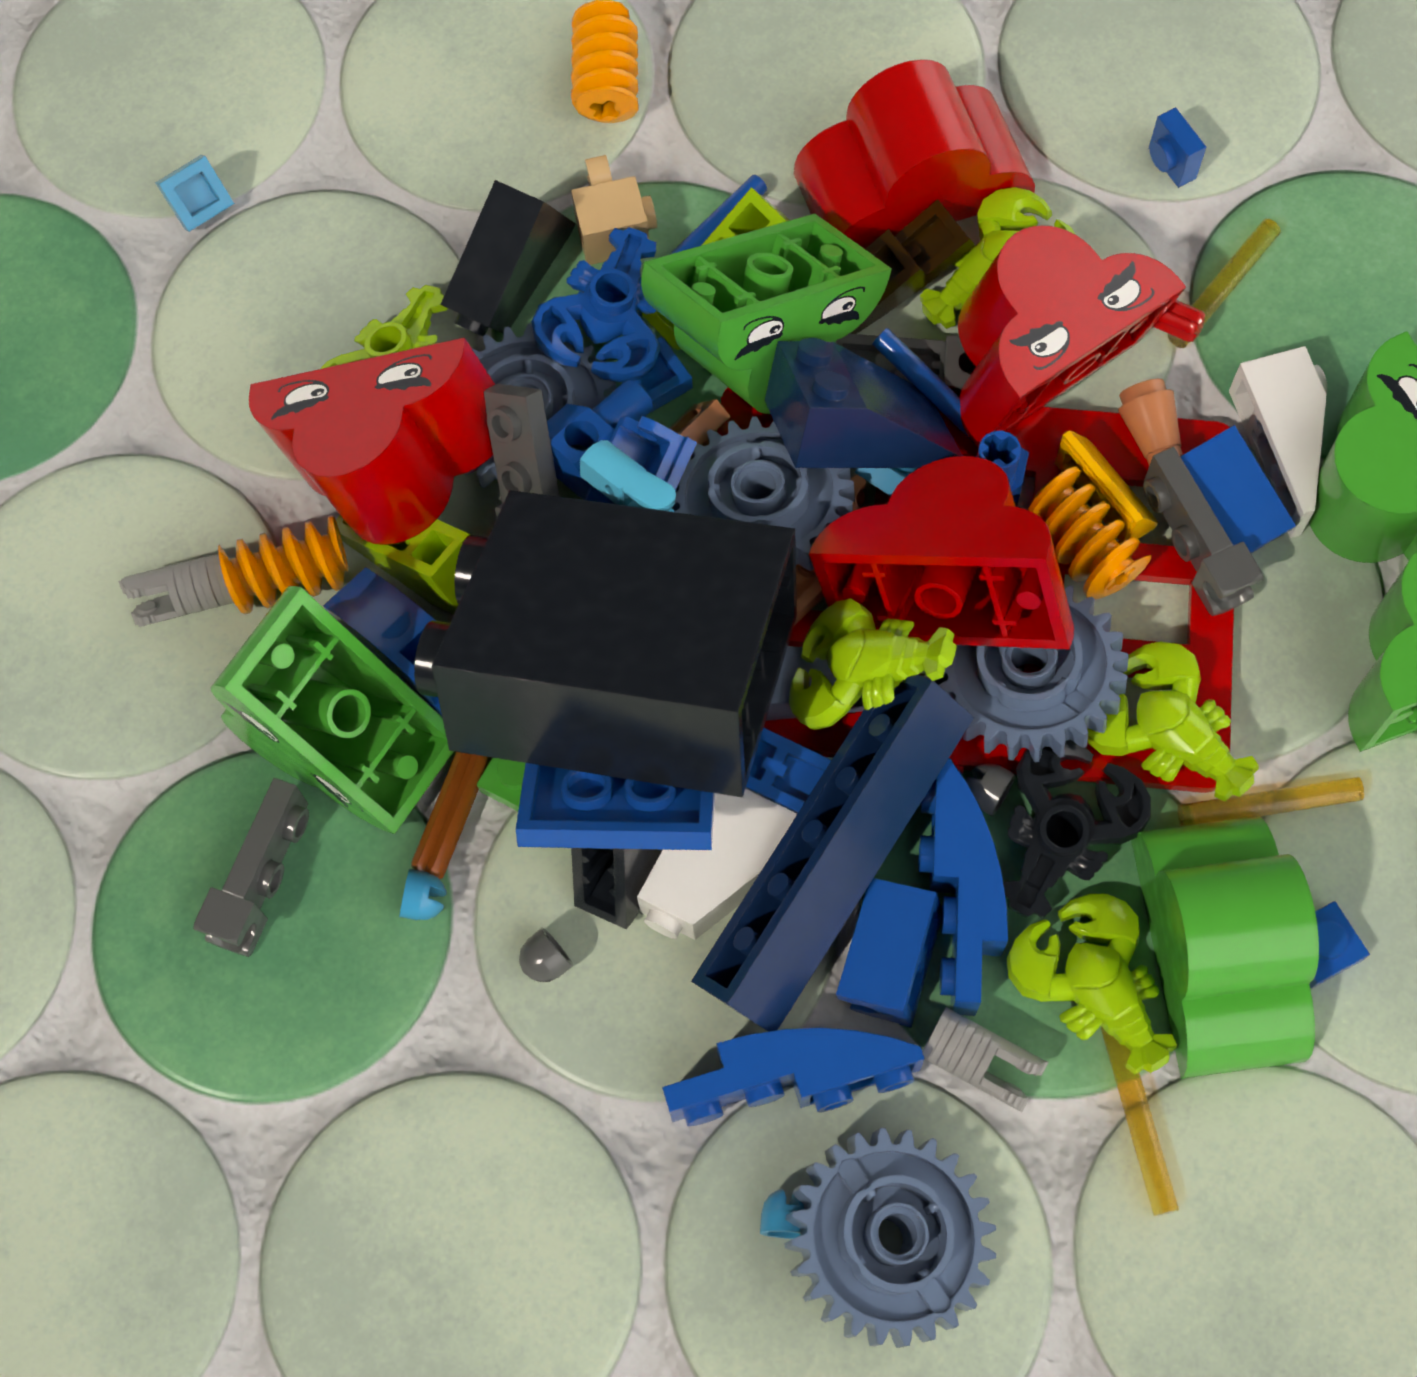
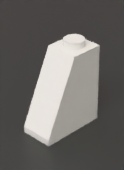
(700, 887)

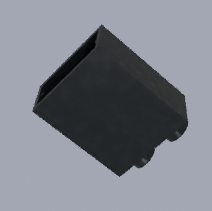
(614, 641)

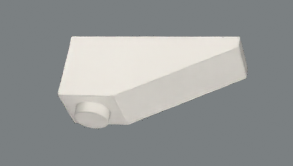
(1283, 416)

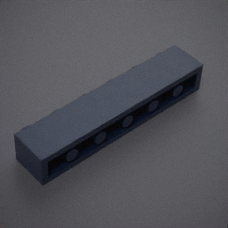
(832, 852)

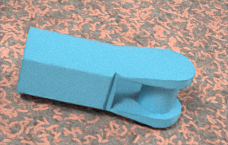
(624, 479)

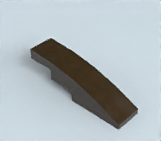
(916, 256)

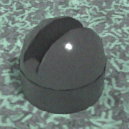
(990, 786)
(543, 957)

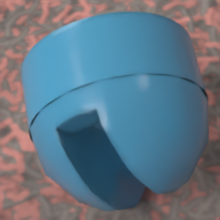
(416, 895)
(774, 1214)

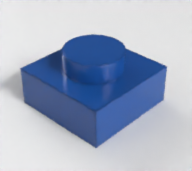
(1176, 147)
(667, 378)
(1338, 944)

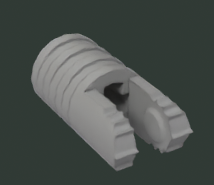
(191, 589)
(967, 1051)

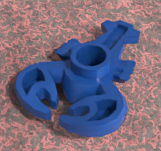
(605, 312)

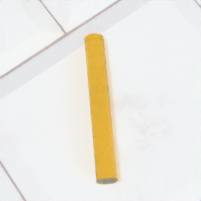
(1233, 272)
(1273, 801)
(1141, 1129)

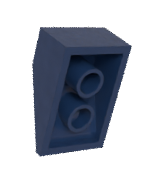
(850, 411)

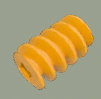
(604, 62)
(1083, 537)
(284, 565)

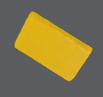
(1109, 486)

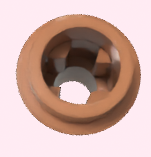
(1151, 417)

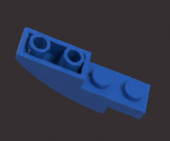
(383, 622)
(964, 864)
(818, 1062)

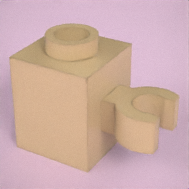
(608, 206)

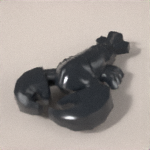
(1066, 824)

